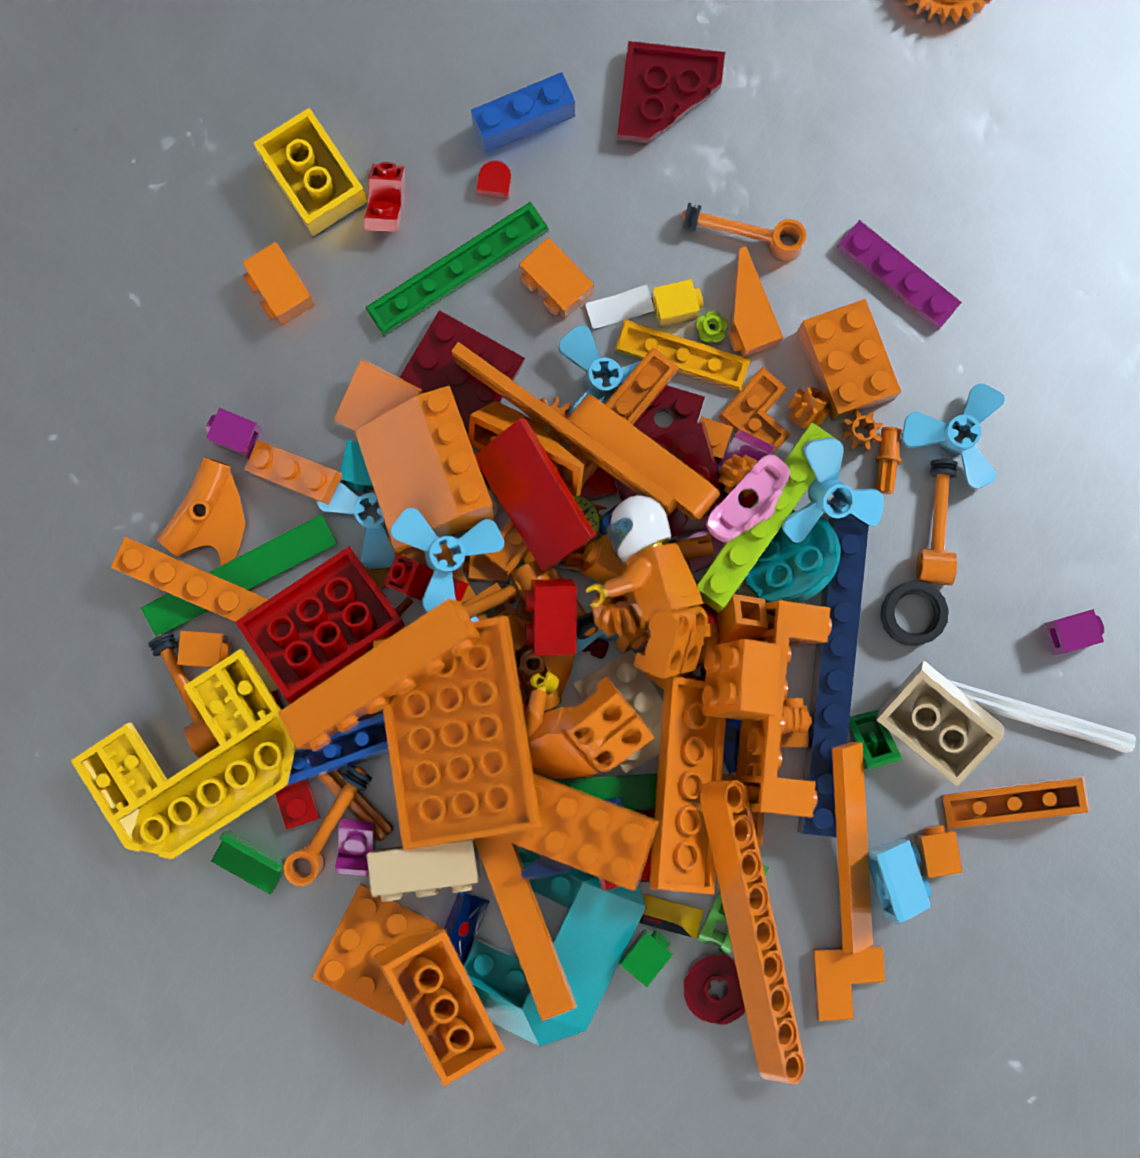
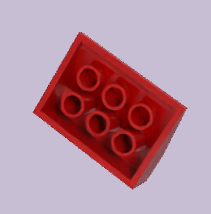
(319, 624)

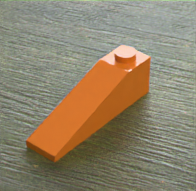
(497, 417)
(1017, 802)

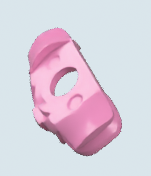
(767, 480)

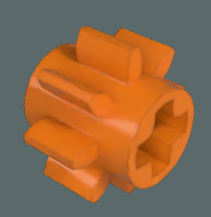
(809, 407)
(864, 422)
(734, 471)

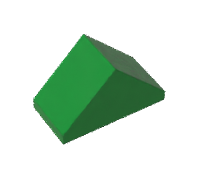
(877, 741)

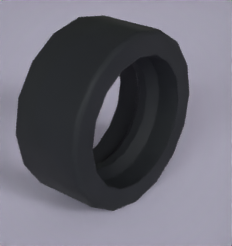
(934, 597)

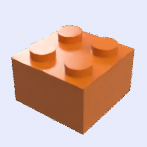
(741, 680)

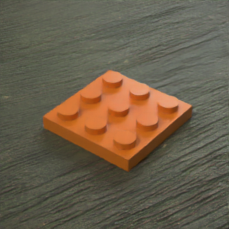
(364, 931)

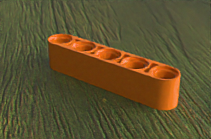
(691, 491)

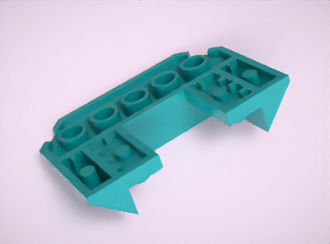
(586, 943)

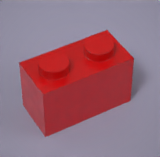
(552, 616)

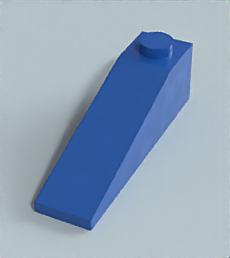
(352, 747)

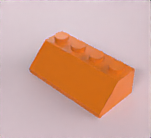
(440, 1004)

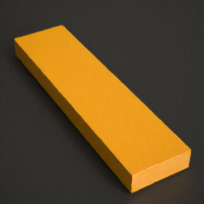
(690, 356)

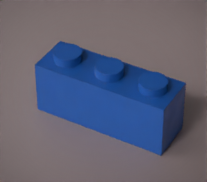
(523, 112)

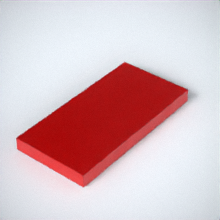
(534, 495)

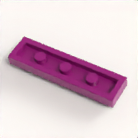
(899, 275)

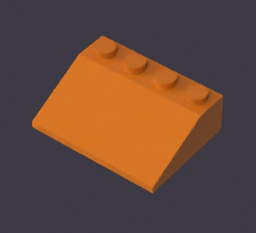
(426, 463)

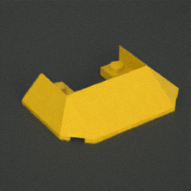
(211, 792)

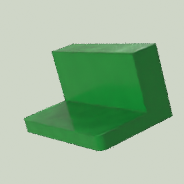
(248, 862)

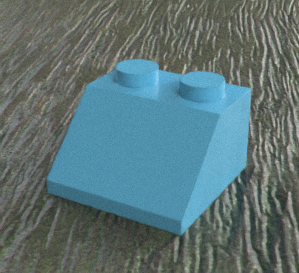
(899, 880)

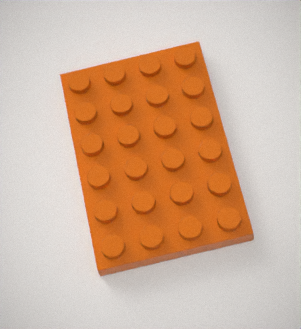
(463, 747)

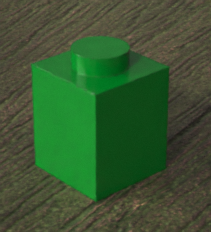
(647, 956)

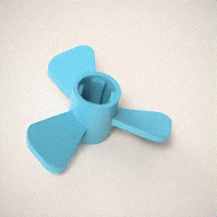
(581, 350)
(924, 430)
(825, 461)
(415, 531)
(376, 550)

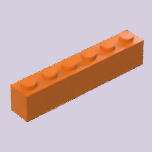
(379, 675)

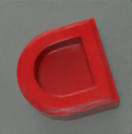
(494, 179)

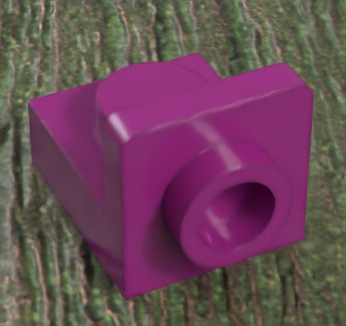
(354, 843)

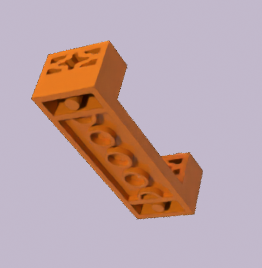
(760, 737)

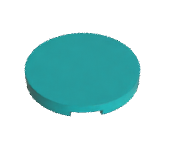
(794, 569)

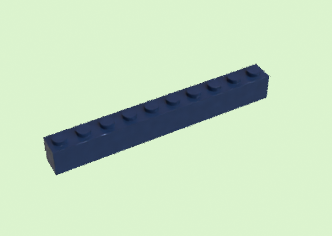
(834, 673)

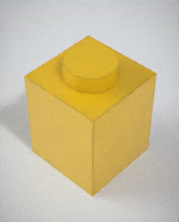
(676, 302)

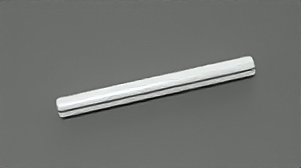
(1049, 719)

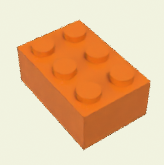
(849, 359)

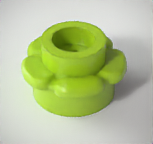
(708, 335)

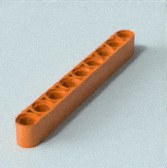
(752, 931)

